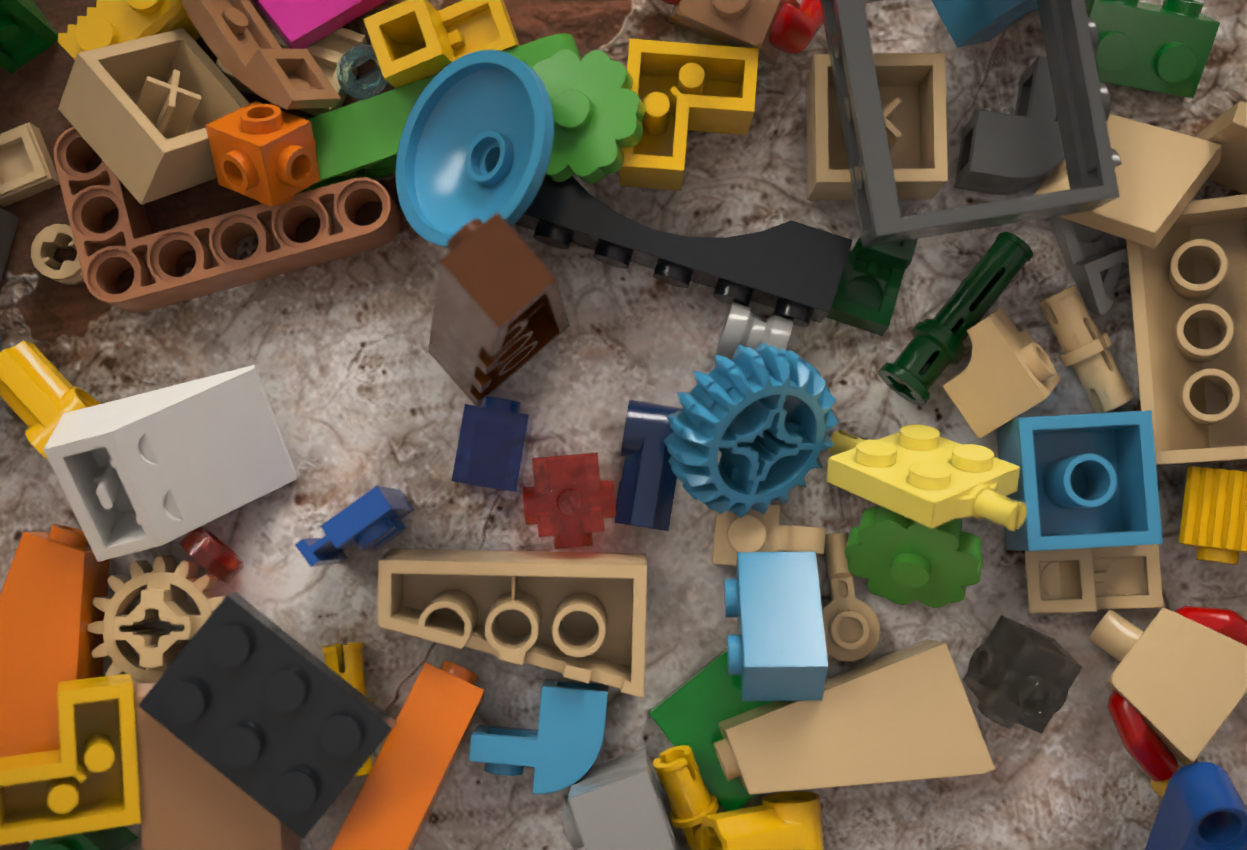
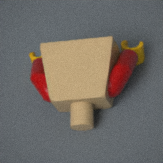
(1173, 683)

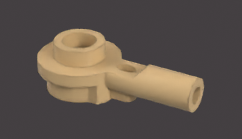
(848, 623)

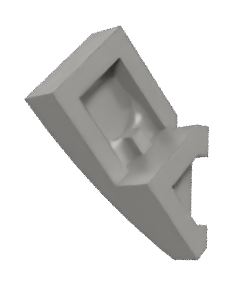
(1093, 260)

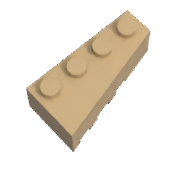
(528, 607)

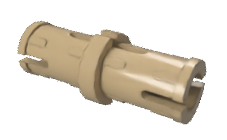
(1086, 350)

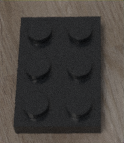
(267, 714)

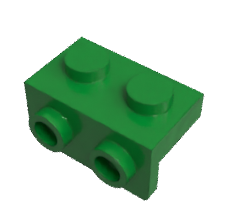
(1152, 44)

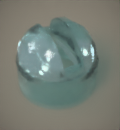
(369, 84)

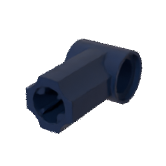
(647, 477)

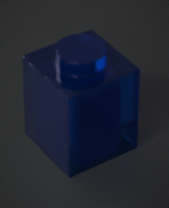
(493, 445)

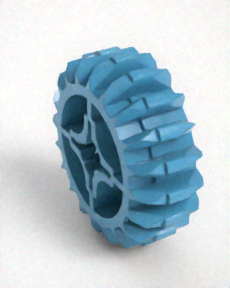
(765, 418)

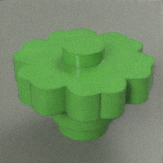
(591, 114)
(912, 560)

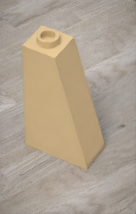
(875, 725)

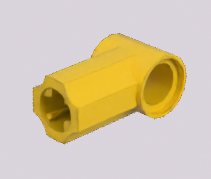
(38, 392)
(781, 823)

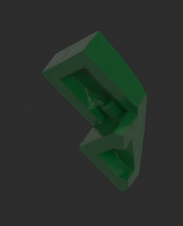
(871, 285)

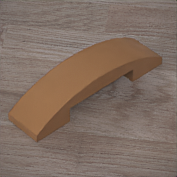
(256, 58)

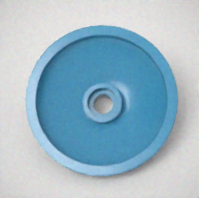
(474, 145)

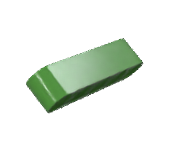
(366, 134)

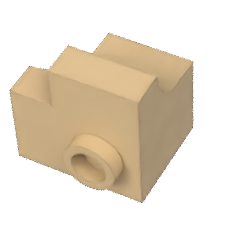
(1003, 376)

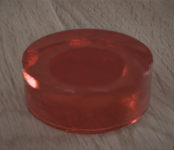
(212, 554)

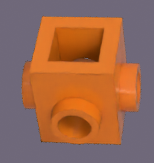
(264, 153)

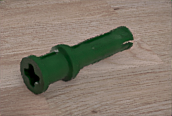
(940, 339)

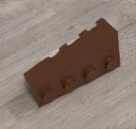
(492, 307)

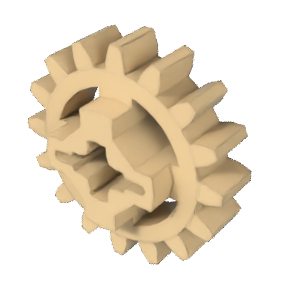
(163, 600)

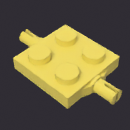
(927, 477)

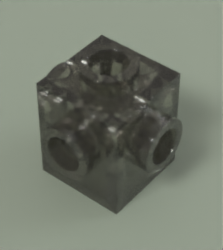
(1020, 676)

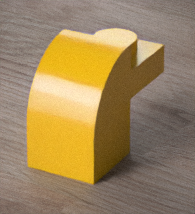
(419, 41)

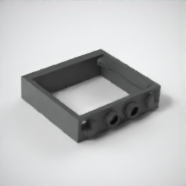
(1081, 111)

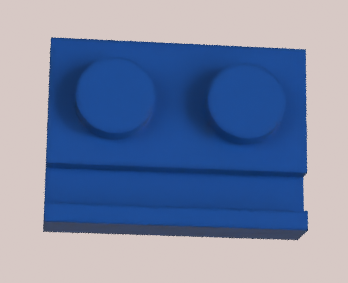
(364, 523)

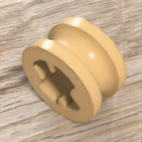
(43, 254)

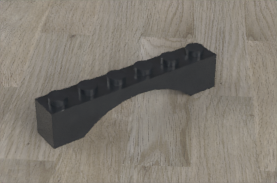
(779, 267)

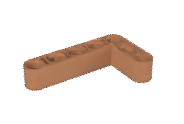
(214, 240)

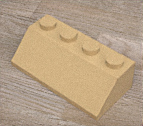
(1194, 333)

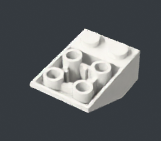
(168, 460)

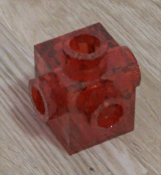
(551, 480)

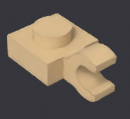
(761, 534)

